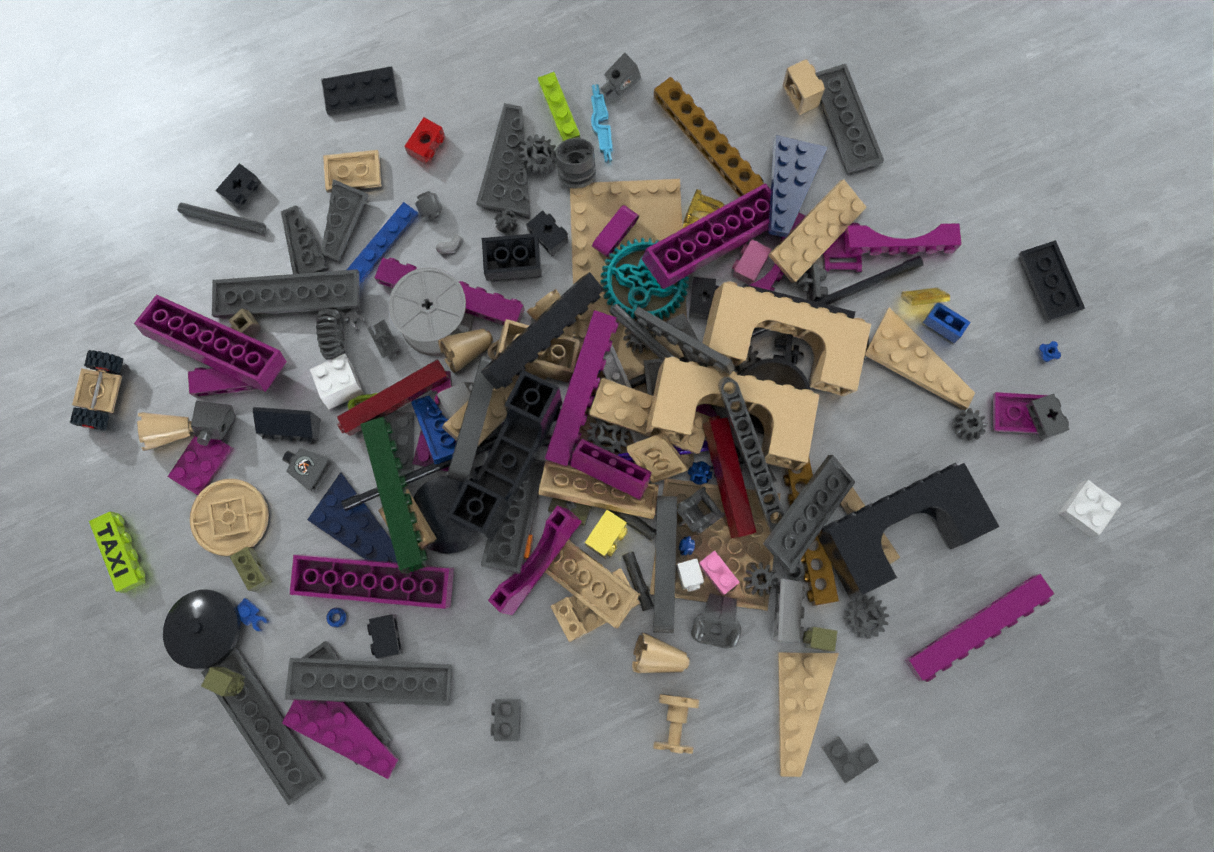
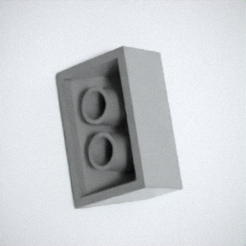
(456, 397)
(788, 611)

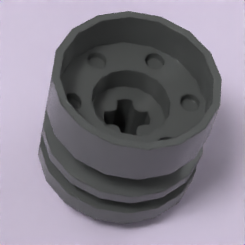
(576, 163)

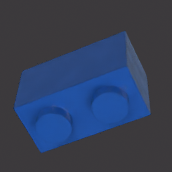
(946, 322)

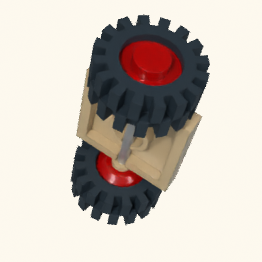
(96, 390)

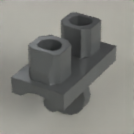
(811, 283)
(383, 339)

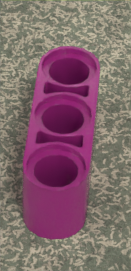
(615, 231)

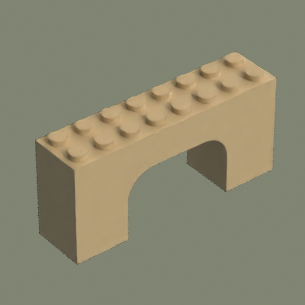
(834, 338)
(783, 411)

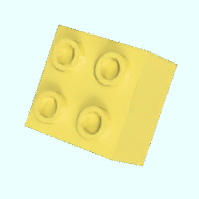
(606, 534)

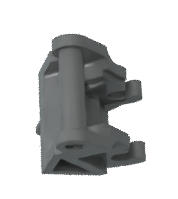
(693, 515)

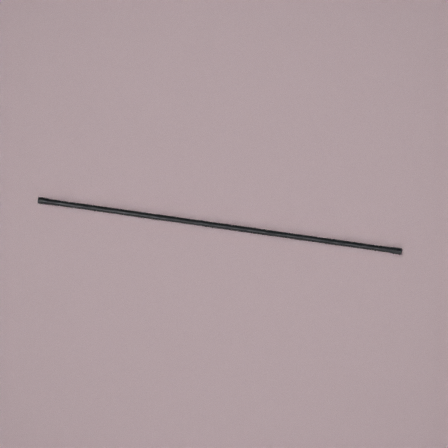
(907, 266)

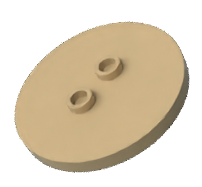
(229, 517)

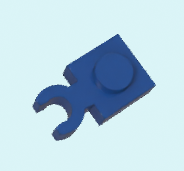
(249, 613)

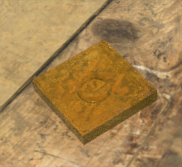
(925, 296)

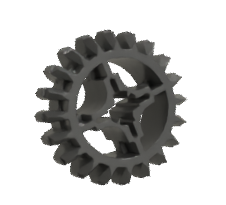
(330, 333)

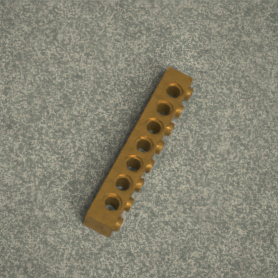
(697, 135)
(825, 573)

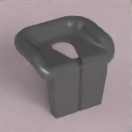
(719, 611)

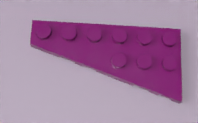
(342, 731)

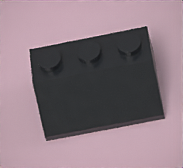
(511, 257)
(286, 424)

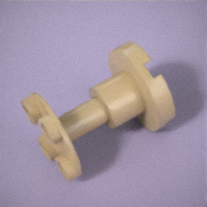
(677, 715)

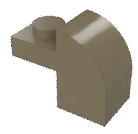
(245, 323)

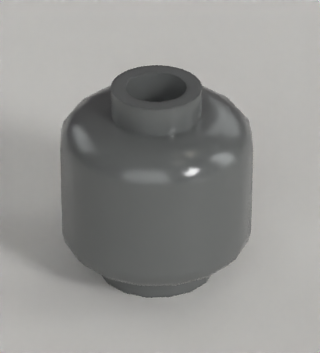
(428, 205)

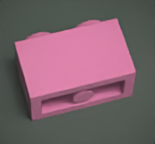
(751, 262)
(718, 573)

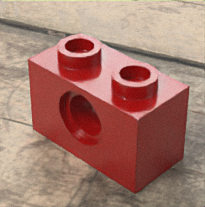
(425, 131)

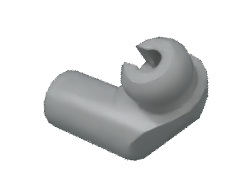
(449, 247)

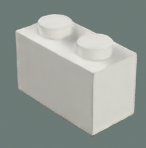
(690, 575)

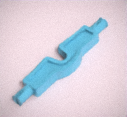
(600, 114)

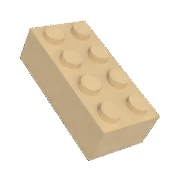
(554, 362)

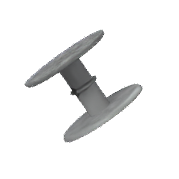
(427, 308)

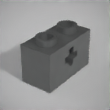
(1047, 426)

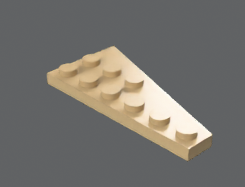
(908, 355)
(802, 692)

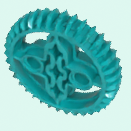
(635, 277)

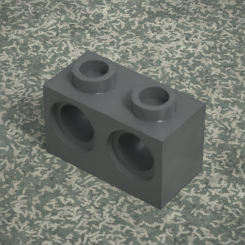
(512, 720)

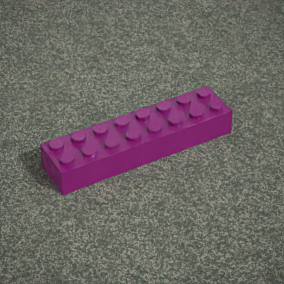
(709, 237)
(210, 343)
(370, 581)

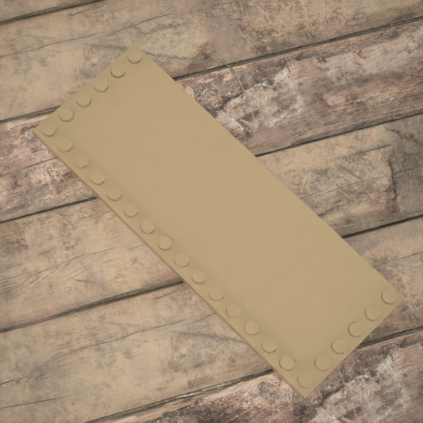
(659, 217)

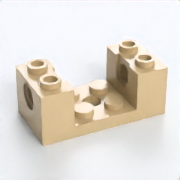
(577, 618)

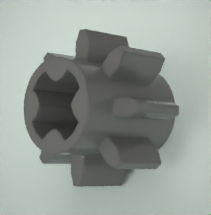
(506, 221)

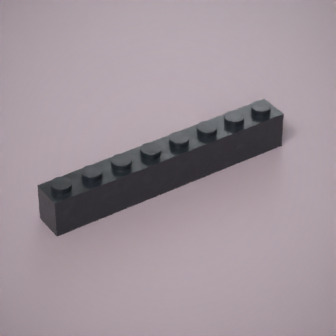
(542, 331)

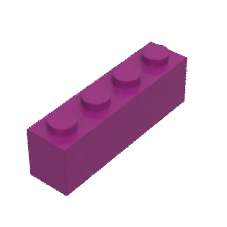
(212, 382)
(610, 469)

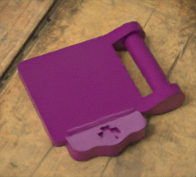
(837, 250)

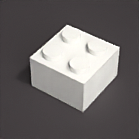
(336, 381)
(1089, 508)

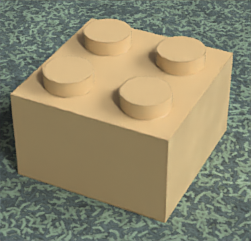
(803, 86)

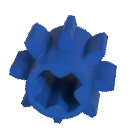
(700, 473)

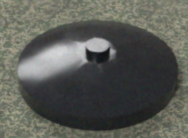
(781, 373)
(435, 502)
(201, 629)

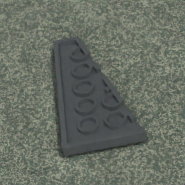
(505, 178)

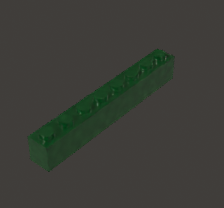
(393, 495)

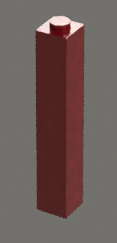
(393, 397)
(729, 477)

